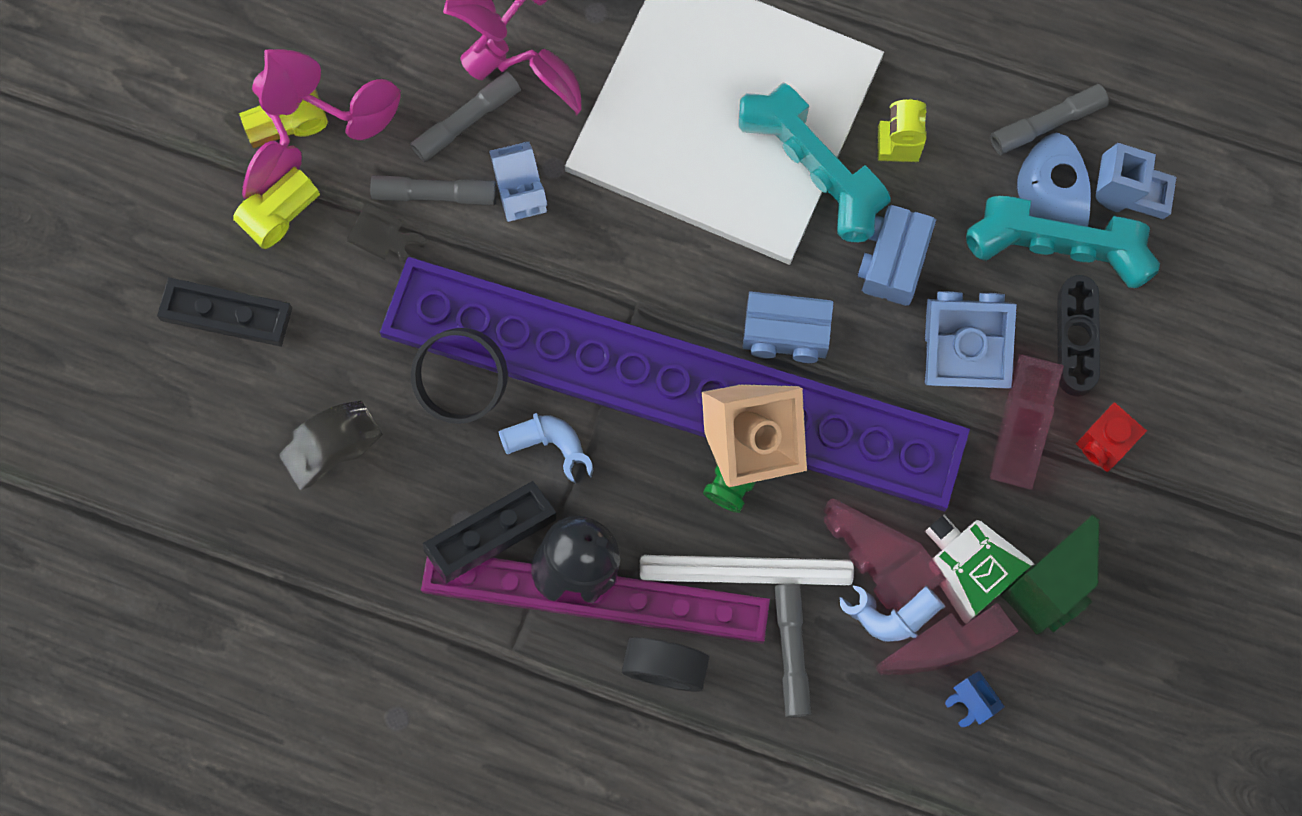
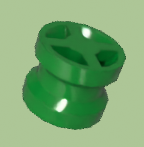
(725, 496)

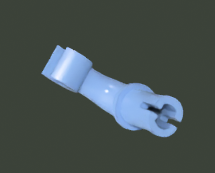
(547, 430)
(900, 623)

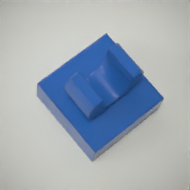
(978, 698)

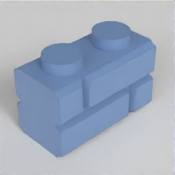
(898, 254)
(787, 326)

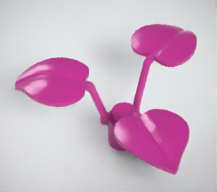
(491, 49)
(282, 86)

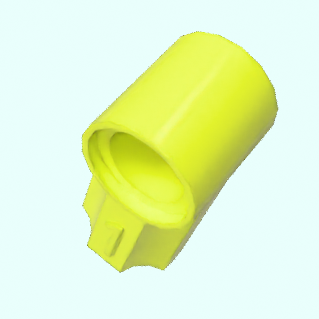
(303, 122)
(268, 216)

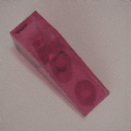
(892, 559)

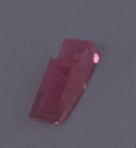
(1026, 421)
(950, 643)

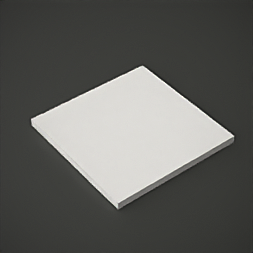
(672, 116)

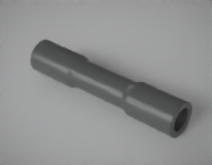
(485, 101)
(1071, 109)
(459, 191)
(790, 622)

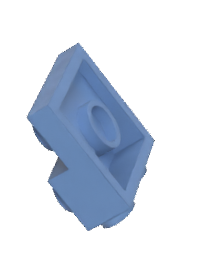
(970, 340)

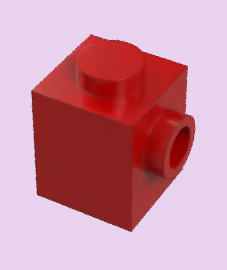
(1110, 437)

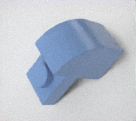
(518, 181)
(1131, 182)

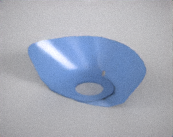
(1048, 200)

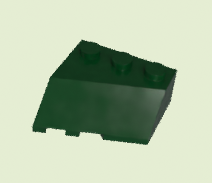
(1060, 582)

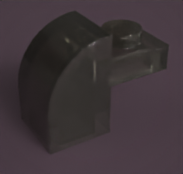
(328, 439)

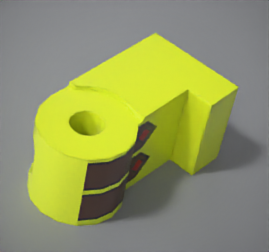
(905, 132)

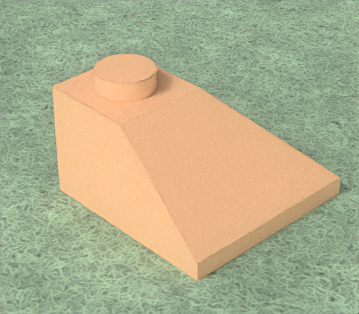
(755, 431)

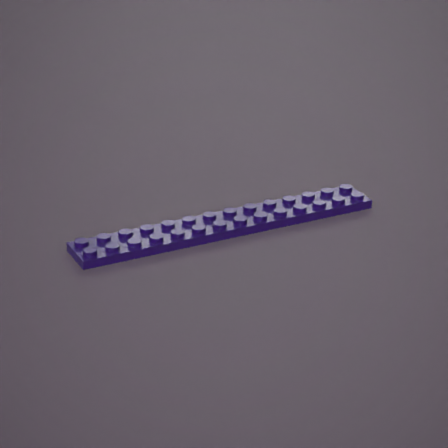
(665, 378)

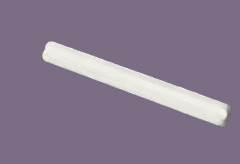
(746, 570)

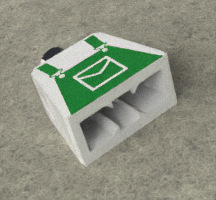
(975, 564)

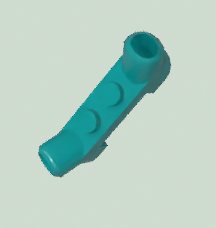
(785, 115)
(1120, 244)

